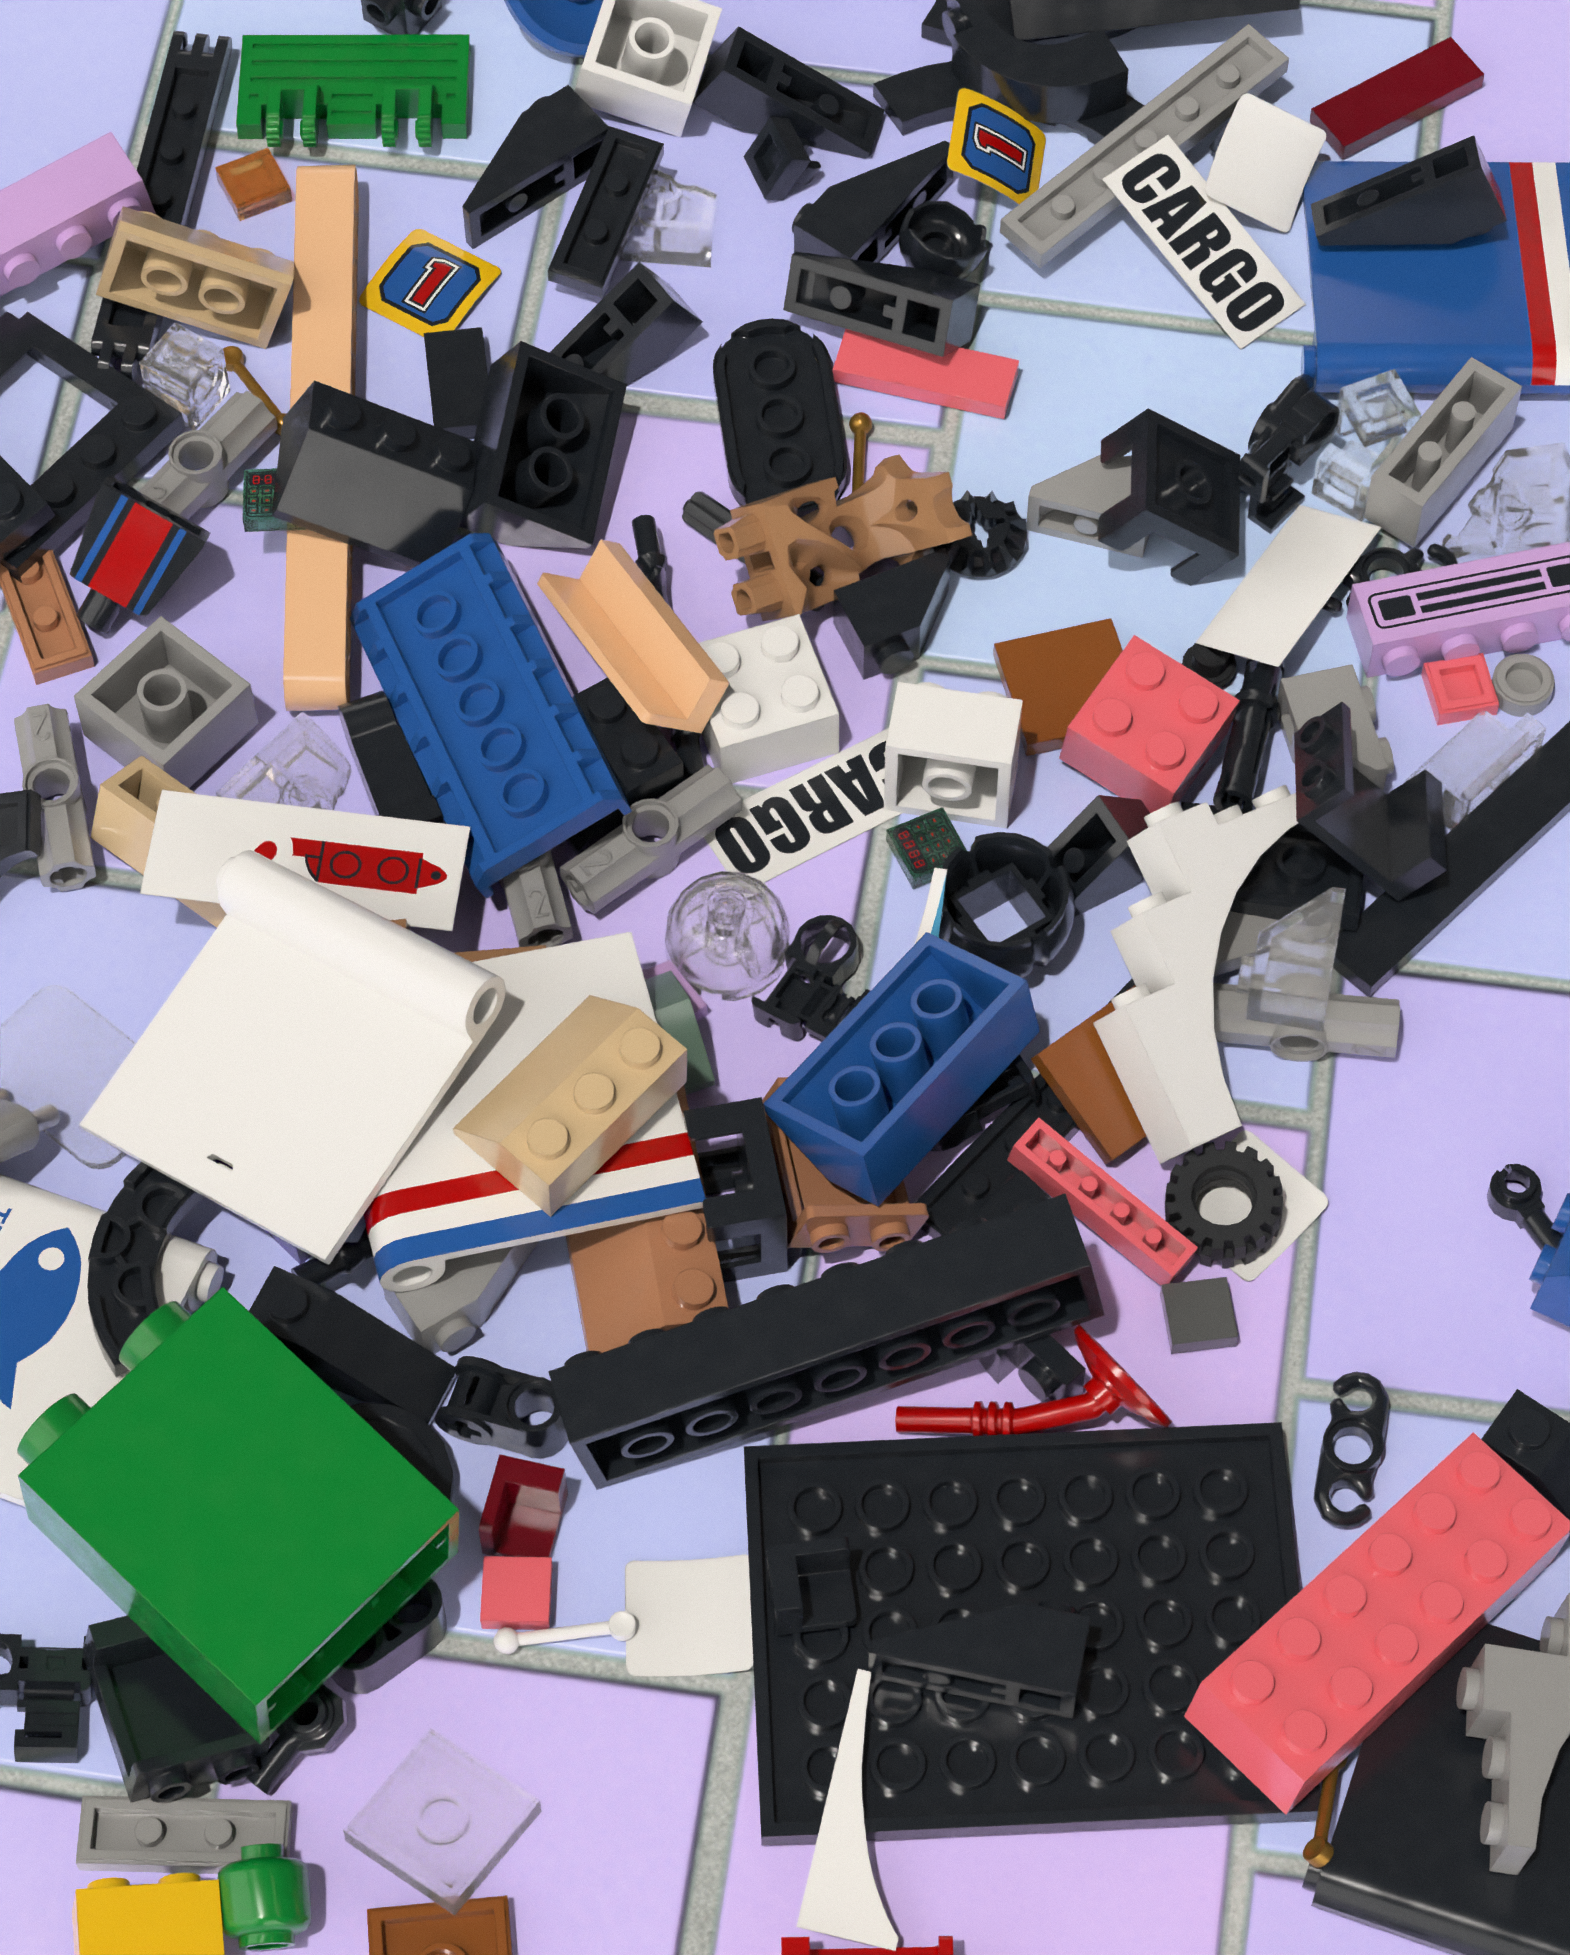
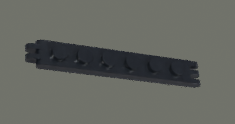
(170, 172)

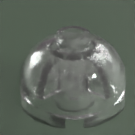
(728, 935)

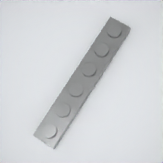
(1184, 111)

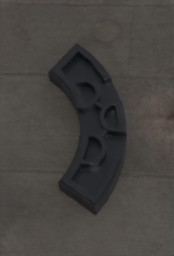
(128, 1253)

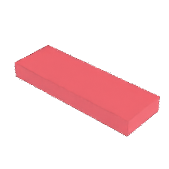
(959, 380)

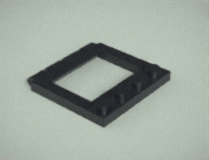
(116, 446)

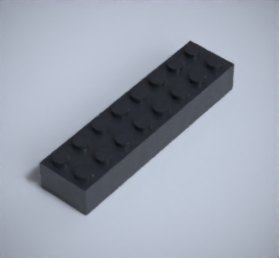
(827, 1341)

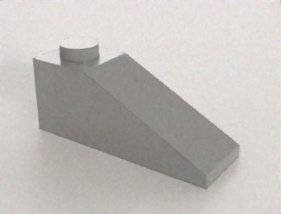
(461, 1300)

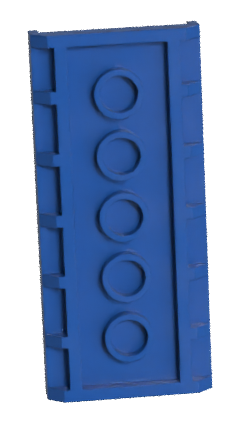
(486, 707)

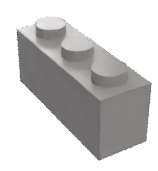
(1442, 452)

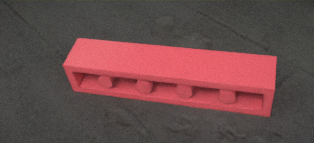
(1102, 1203)

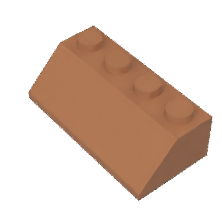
(644, 1273)

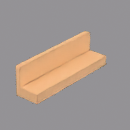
(638, 640)

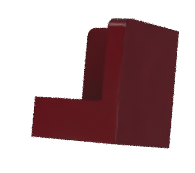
(523, 1509)

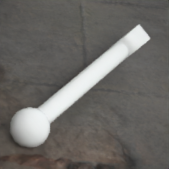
(620, 1626)

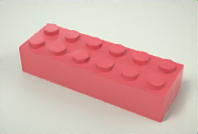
(1378, 1622)

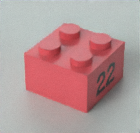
(1148, 727)

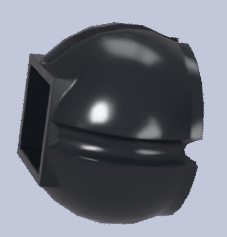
(1003, 870)

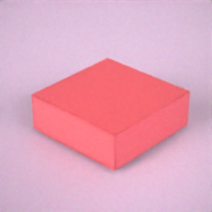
(1459, 688)
(516, 1592)

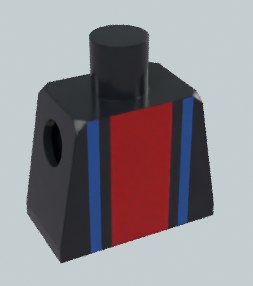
(131, 553)

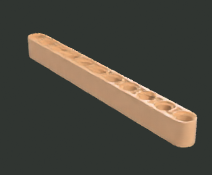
(323, 351)

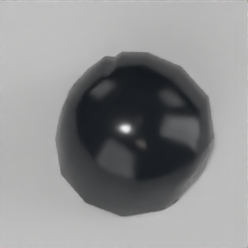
(942, 239)

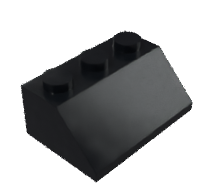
(543, 450)
(372, 476)

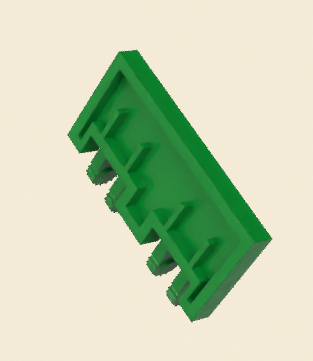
(353, 85)

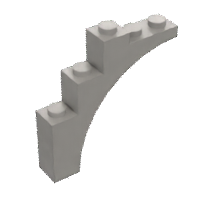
(1524, 1713)

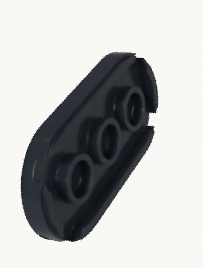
(777, 412)

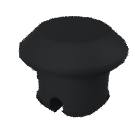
(1210, 664)

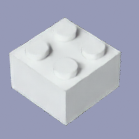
(648, 60)
(775, 703)
(952, 753)

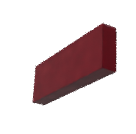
(1397, 97)

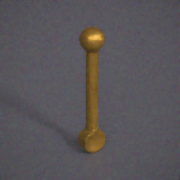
(235, 362)
(860, 425)
(1319, 1850)

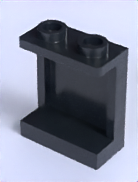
(160, 1719)

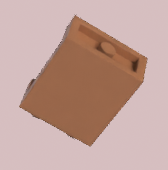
(831, 1216)

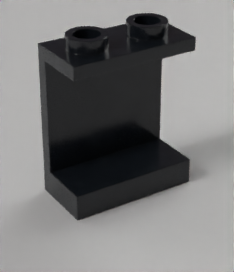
(1388, 836)

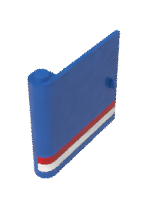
(1443, 303)

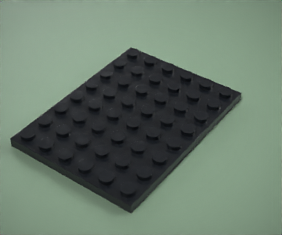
(1149, 1531)

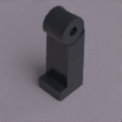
(386, 761)

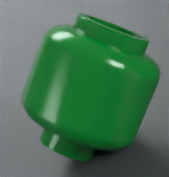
(265, 1898)

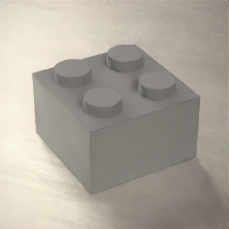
(167, 704)

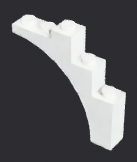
(1165, 1025)

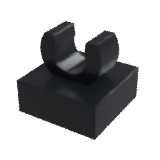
(780, 159)

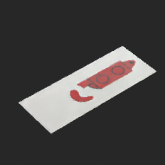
(374, 860)

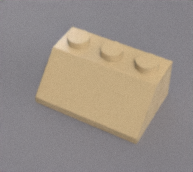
(195, 277)
(575, 1100)

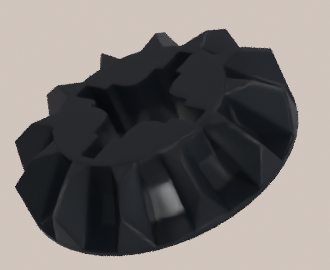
(1005, 537)

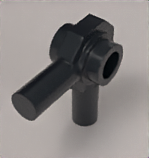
(308, 1730)

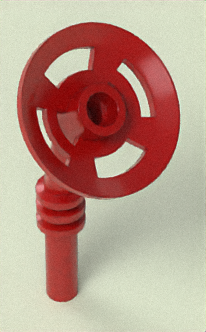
(1106, 1391)

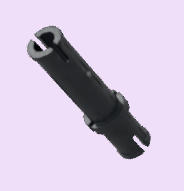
(1247, 742)

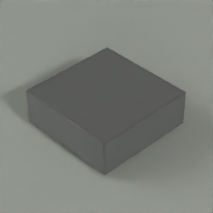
(1198, 1315)

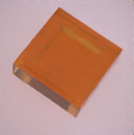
(253, 184)

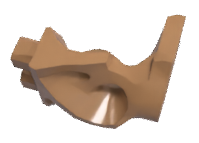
(876, 516)

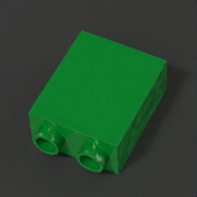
(235, 1508)

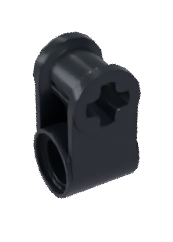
(493, 1402)

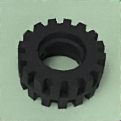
(1231, 1169)

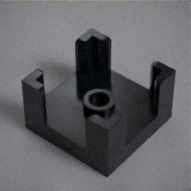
(1178, 489)
(752, 1174)

